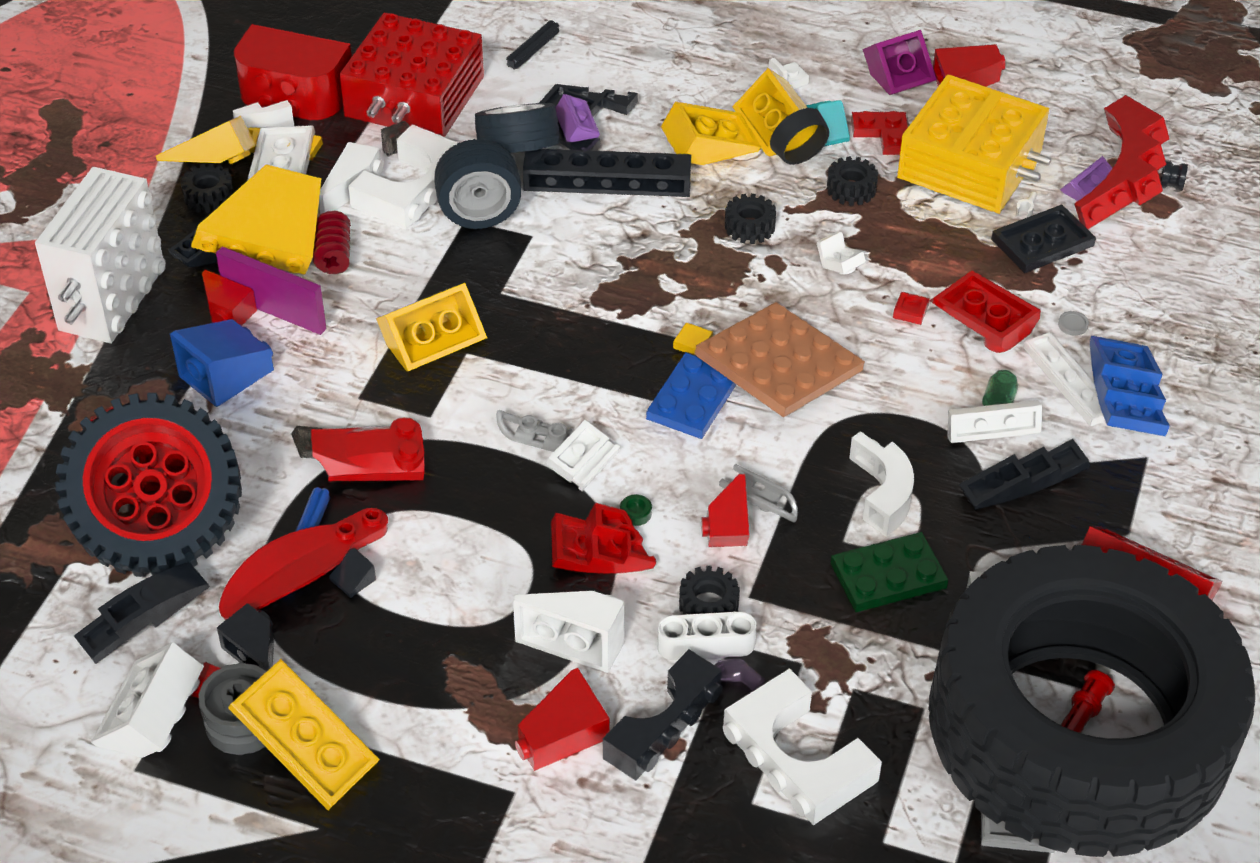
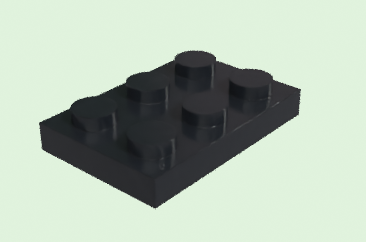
(1043, 238)

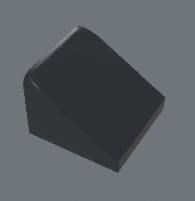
(353, 573)

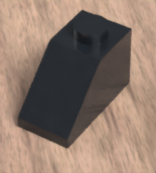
(248, 637)

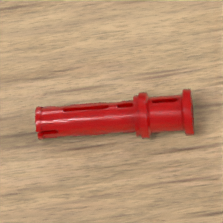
(1088, 700)

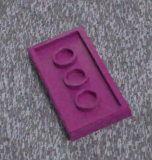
(276, 290)

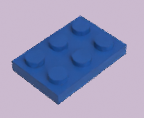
(690, 397)

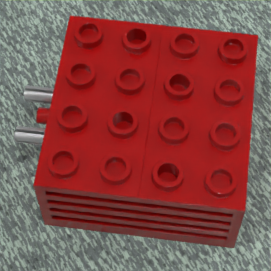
(412, 74)

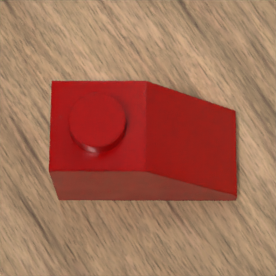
(228, 299)
(728, 516)

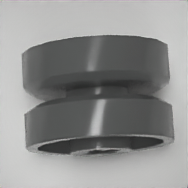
(215, 697)

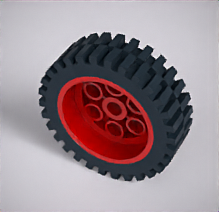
(111, 447)

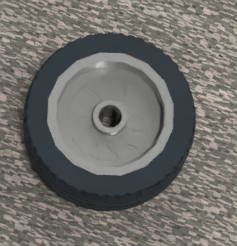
(477, 184)

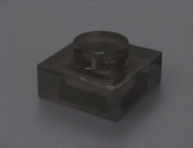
(389, 136)
(302, 440)

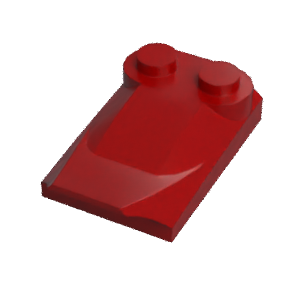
(989, 311)
(371, 452)

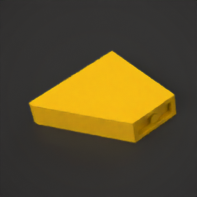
(267, 220)

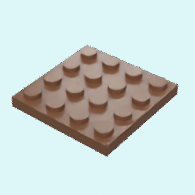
(779, 359)

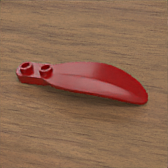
(298, 560)

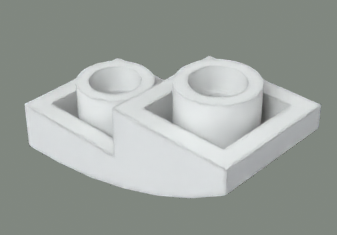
(268, 117)

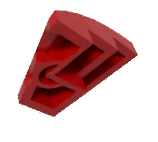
(599, 544)

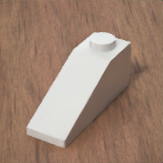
(348, 167)

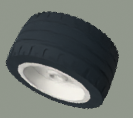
(519, 126)

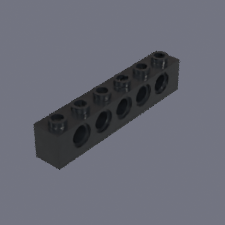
(607, 172)

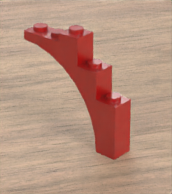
(1136, 169)

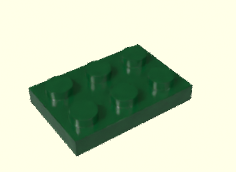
(888, 572)

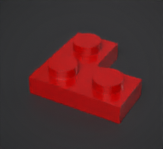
(886, 125)

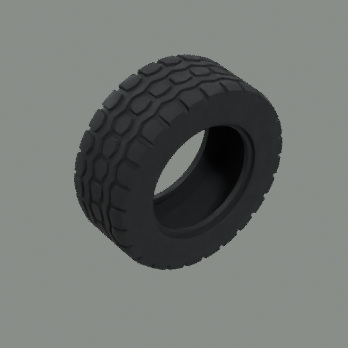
(1072, 784)

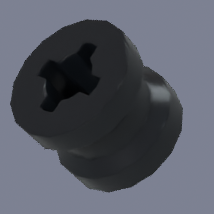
(1174, 175)

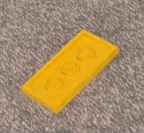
(304, 734)

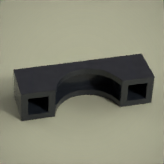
(638, 742)

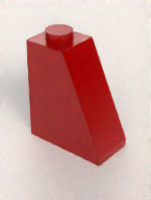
(972, 63)
(562, 723)

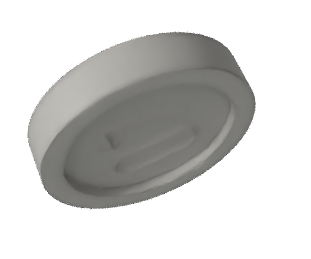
(1073, 323)

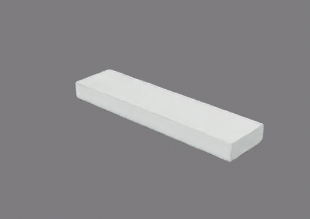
(1066, 376)

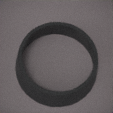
(790, 127)

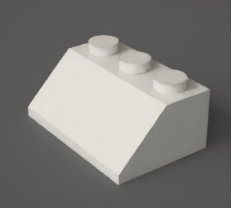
(149, 702)

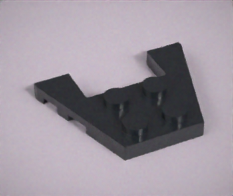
(606, 99)

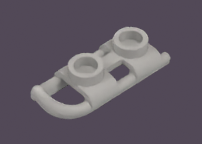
(529, 427)
(768, 497)

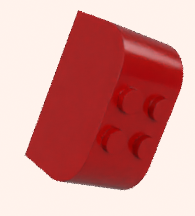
(291, 67)

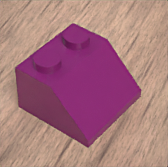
(900, 62)

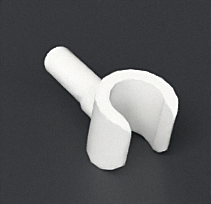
(1026, 204)

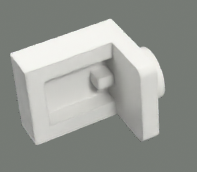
(837, 256)

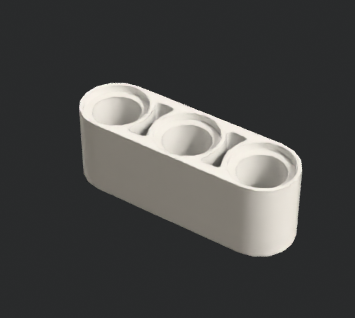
(707, 635)

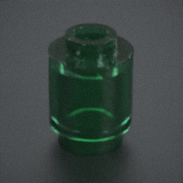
(1000, 388)

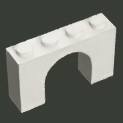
(402, 201)
(811, 786)

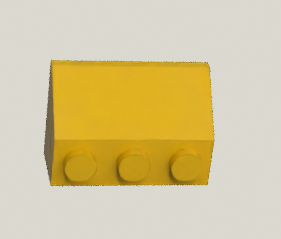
(767, 106)
(432, 327)

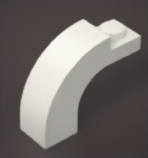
(891, 502)

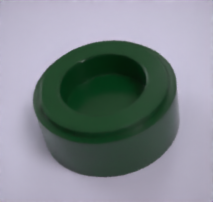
(638, 509)

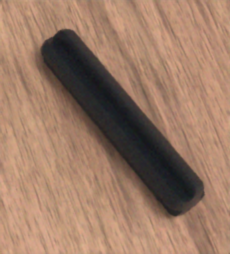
(532, 44)

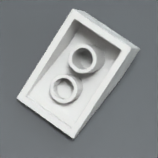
(572, 625)

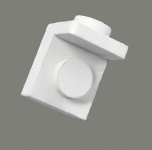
(791, 72)

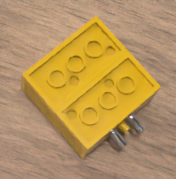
(974, 143)

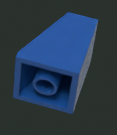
(220, 359)

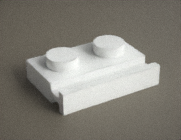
(583, 455)

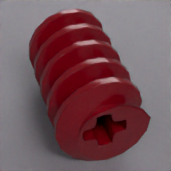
(332, 242)

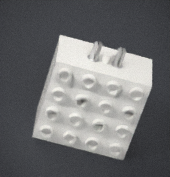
(101, 254)

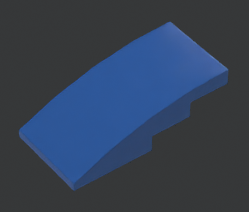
(1128, 386)

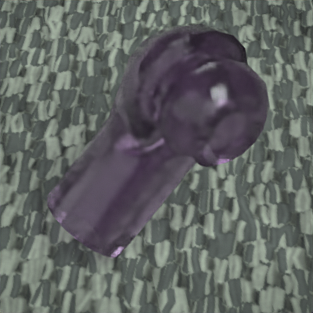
(739, 671)

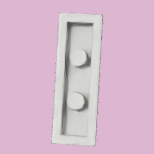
(994, 421)

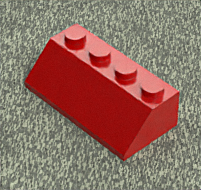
(1107, 539)

